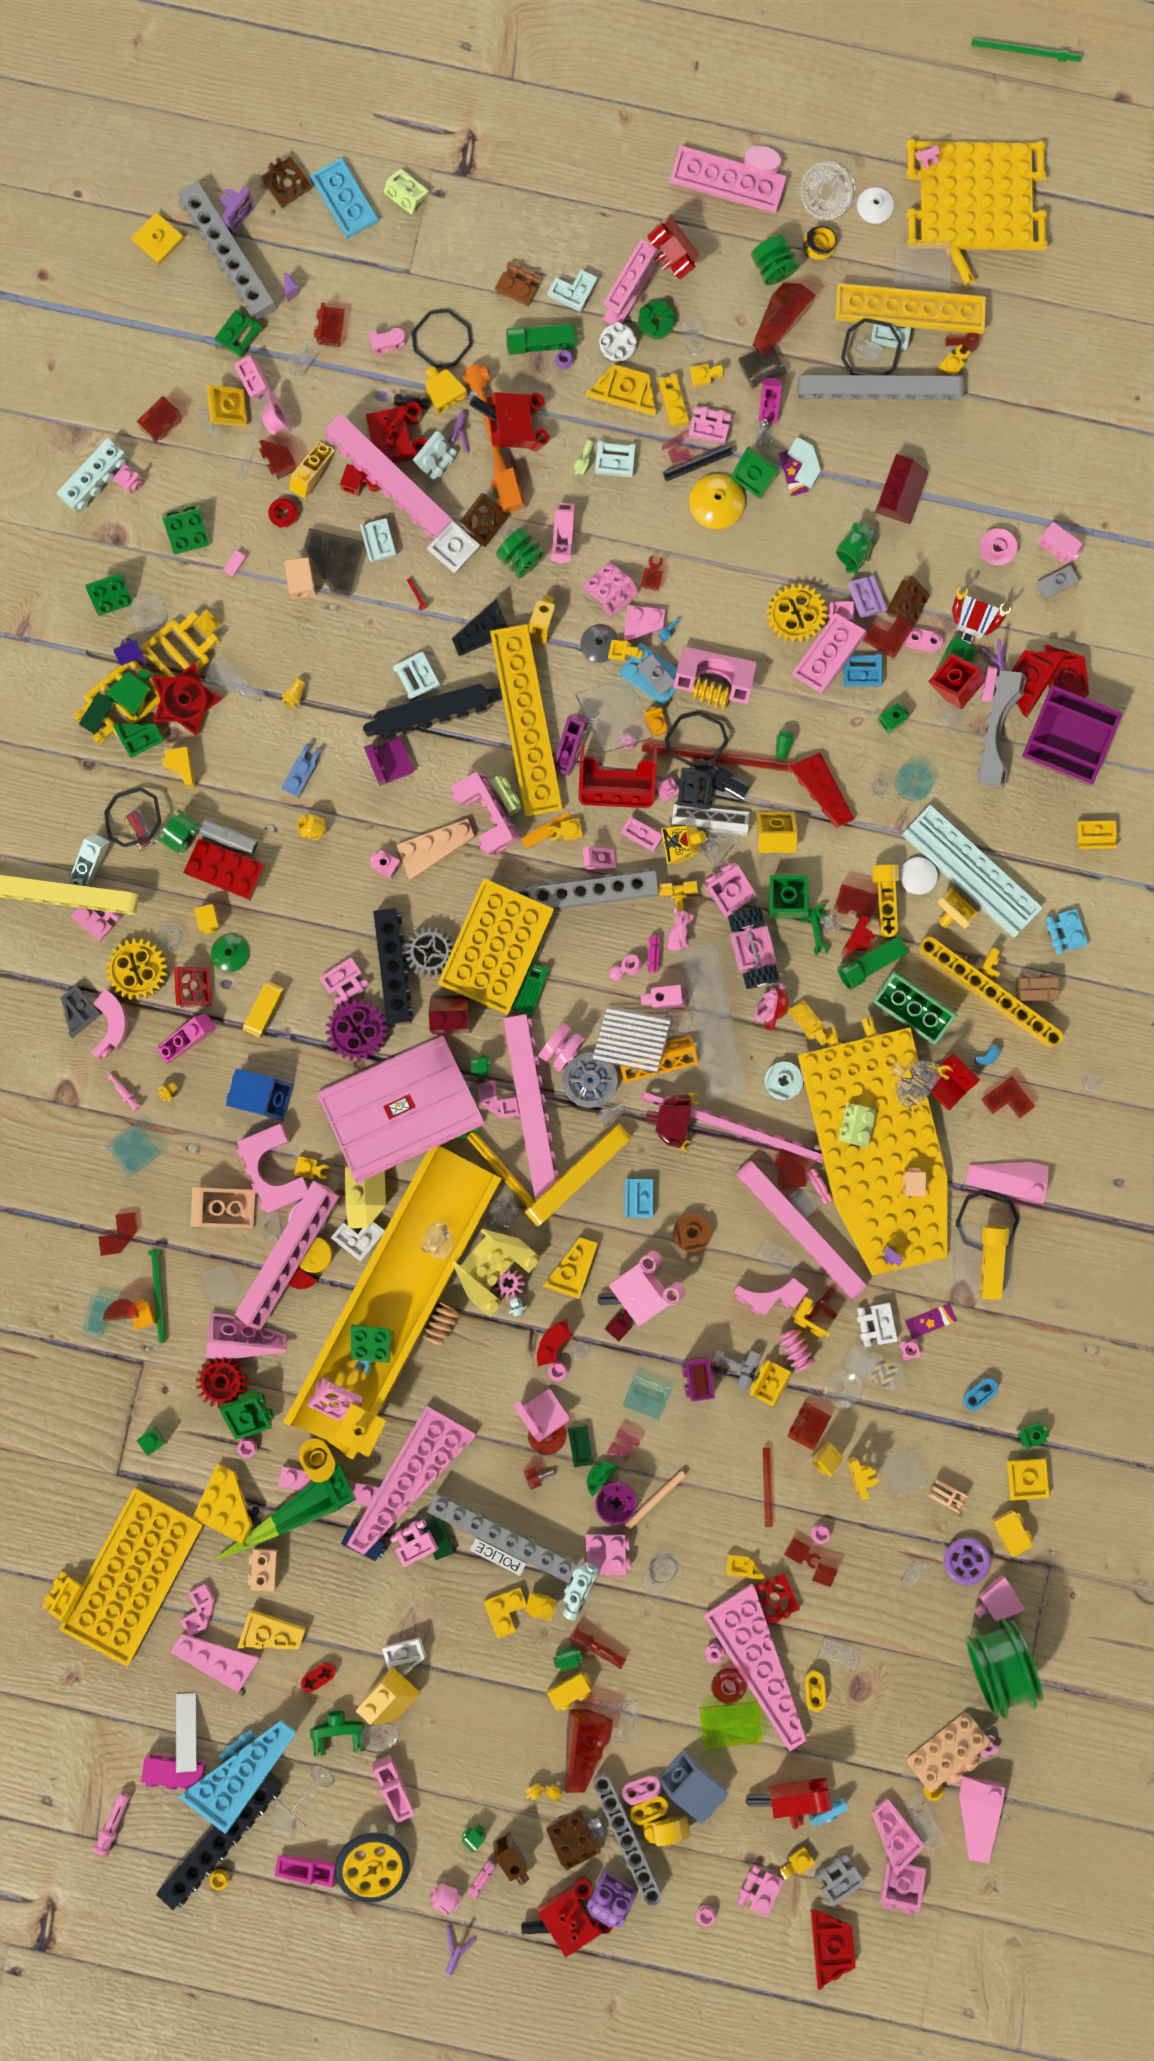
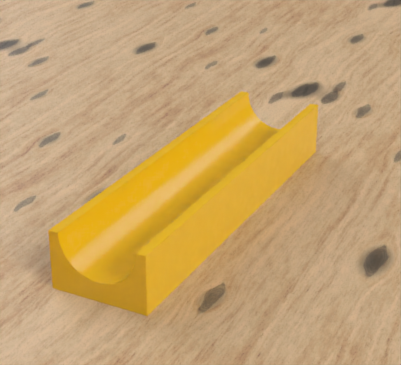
(399, 1286)

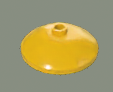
(712, 512)

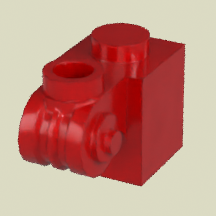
(353, 481)

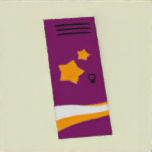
(791, 468)
(930, 1321)

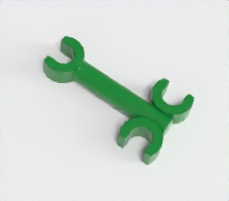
(814, 915)

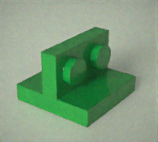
(755, 472)

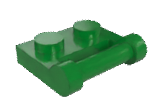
(234, 329)

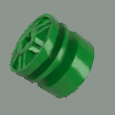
(775, 260)
(524, 555)

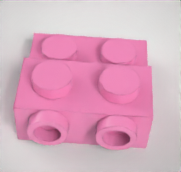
(729, 888)
(608, 1553)
(902, 1889)

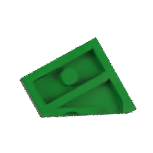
(138, 736)

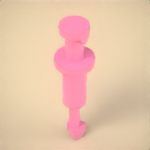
(128, 1098)

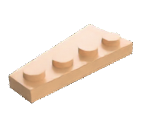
(432, 847)

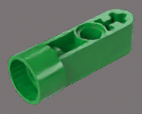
(543, 338)
(854, 972)

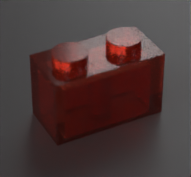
(159, 419)
(855, 901)

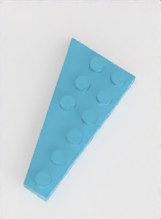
(230, 1786)

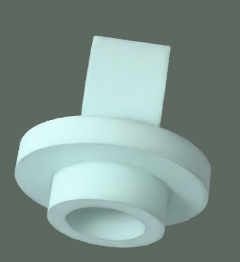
(516, 1304)

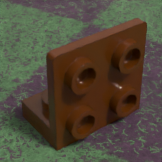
(573, 1840)

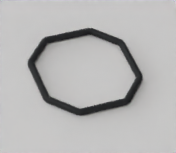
(456, 317)
(873, 322)
(686, 761)
(124, 794)
(994, 1195)

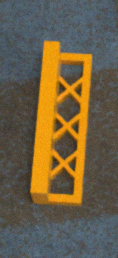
(675, 1050)

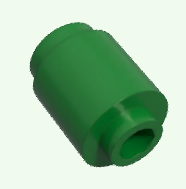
(567, 1659)

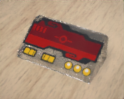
(138, 829)

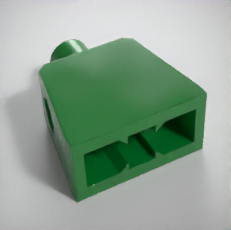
(131, 692)

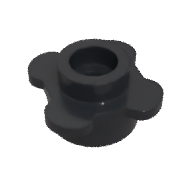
(254, 1512)

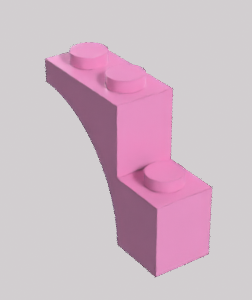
(790, 1295)

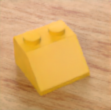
(776, 832)

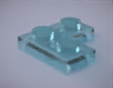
(94, 1324)

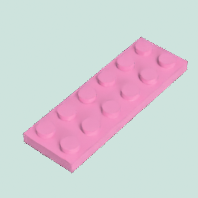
(727, 179)

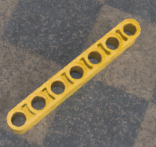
(578, 1174)

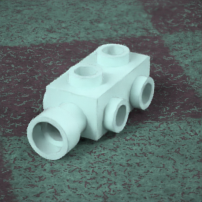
(579, 1589)

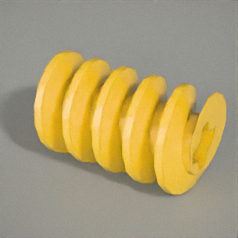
(710, 693)

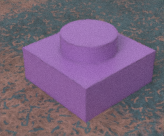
(891, 1257)

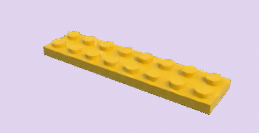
(910, 308)

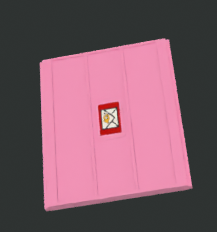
(400, 1108)

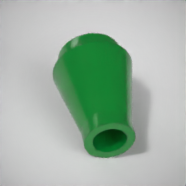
(783, 744)

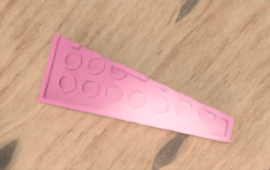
(422, 1459)
(747, 1640)

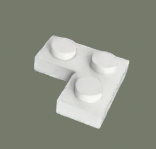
(358, 1244)

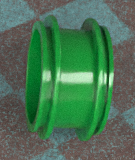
(1004, 1668)

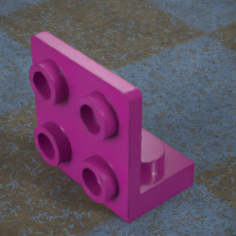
(389, 761)

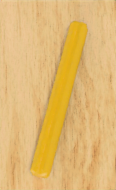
(500, 1168)

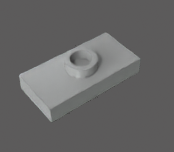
(1057, 582)
(656, 675)

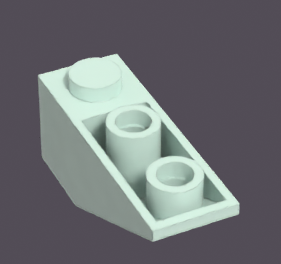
(88, 860)

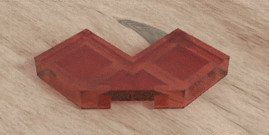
(126, 1230)

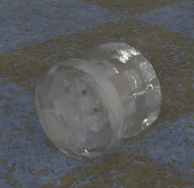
(830, 924)

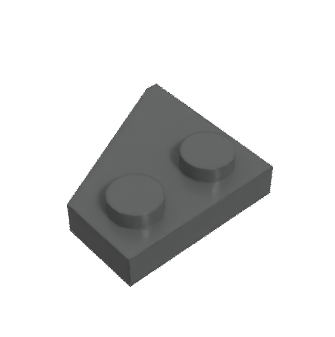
(78, 1010)

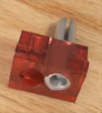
(533, 1479)

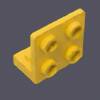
(804, 1309)

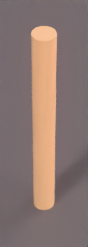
(655, 1499)

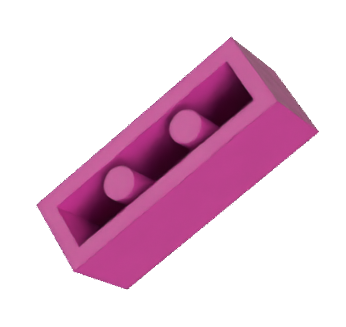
(162, 1771)

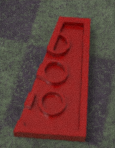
(819, 782)

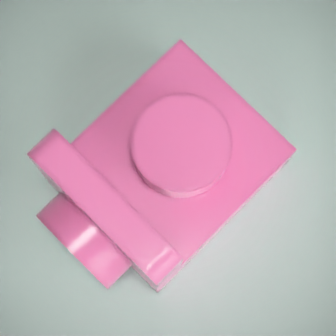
(128, 479)

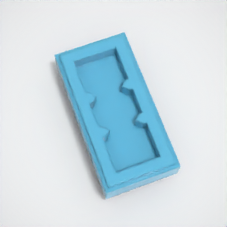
(837, 1808)

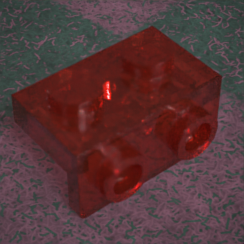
(329, 325)

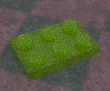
(730, 1725)

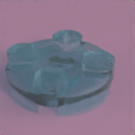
(922, 776)

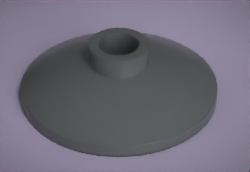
(588, 644)

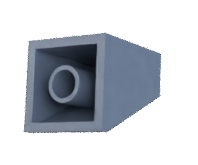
(692, 1787)

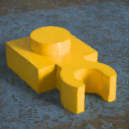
(953, 363)
(569, 830)
(308, 1168)

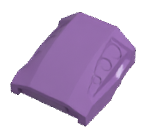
(611, 1900)

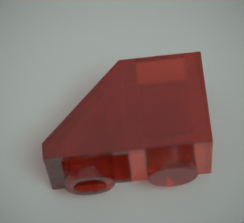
(279, 458)
(791, 1172)

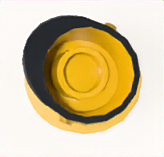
(820, 242)

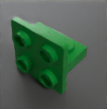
(109, 594)
(371, 1343)

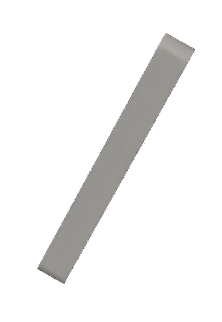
(880, 387)

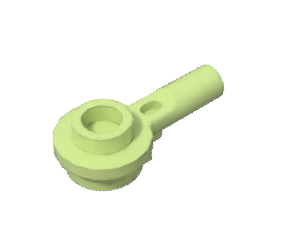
(581, 464)

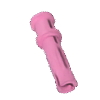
(107, 1833)

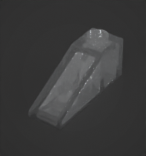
(225, 676)

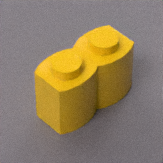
(1012, 1533)

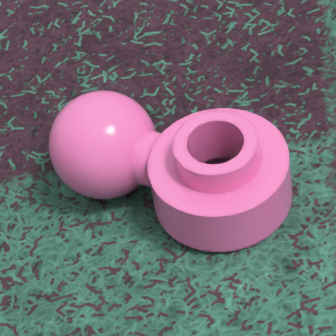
(616, 972)

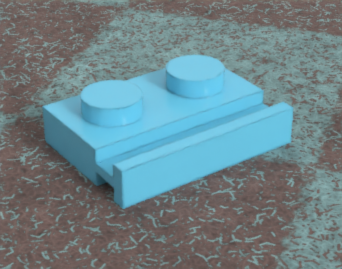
(638, 1198)

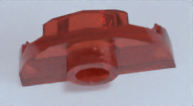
(121, 1310)

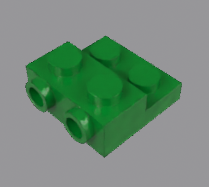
(247, 1414)

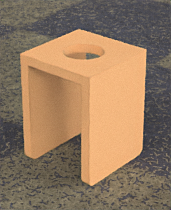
(300, 578)

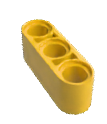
(263, 1009)

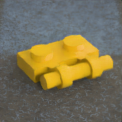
(66, 1599)

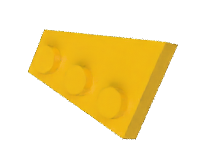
(573, 1269)

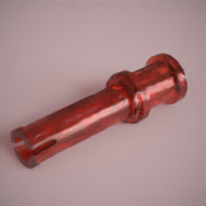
(589, 1640)

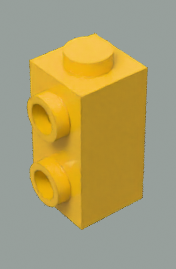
(569, 1690)

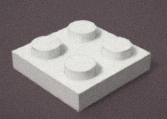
(453, 547)

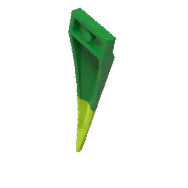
(310, 1504)

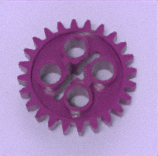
(370, 1020)

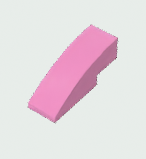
(393, 1788)

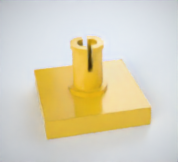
(956, 909)
(360, 1429)

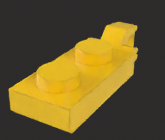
(808, 1022)

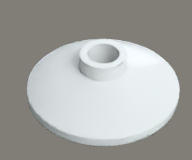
(875, 213)

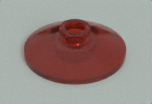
(549, 1447)

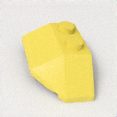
(364, 1200)

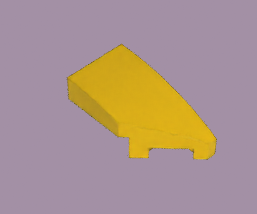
(742, 1566)

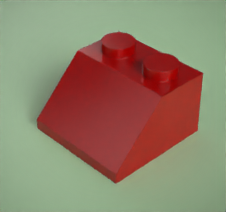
(957, 680)

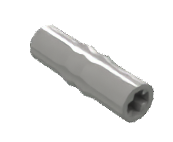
(228, 837)

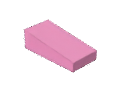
(234, 563)

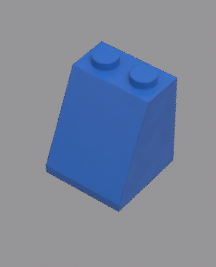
(259, 1094)

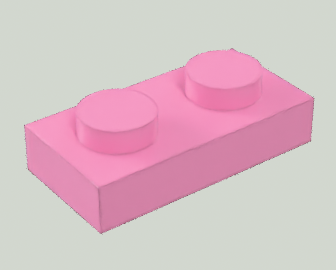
(641, 834)

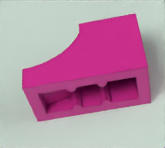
(770, 400)

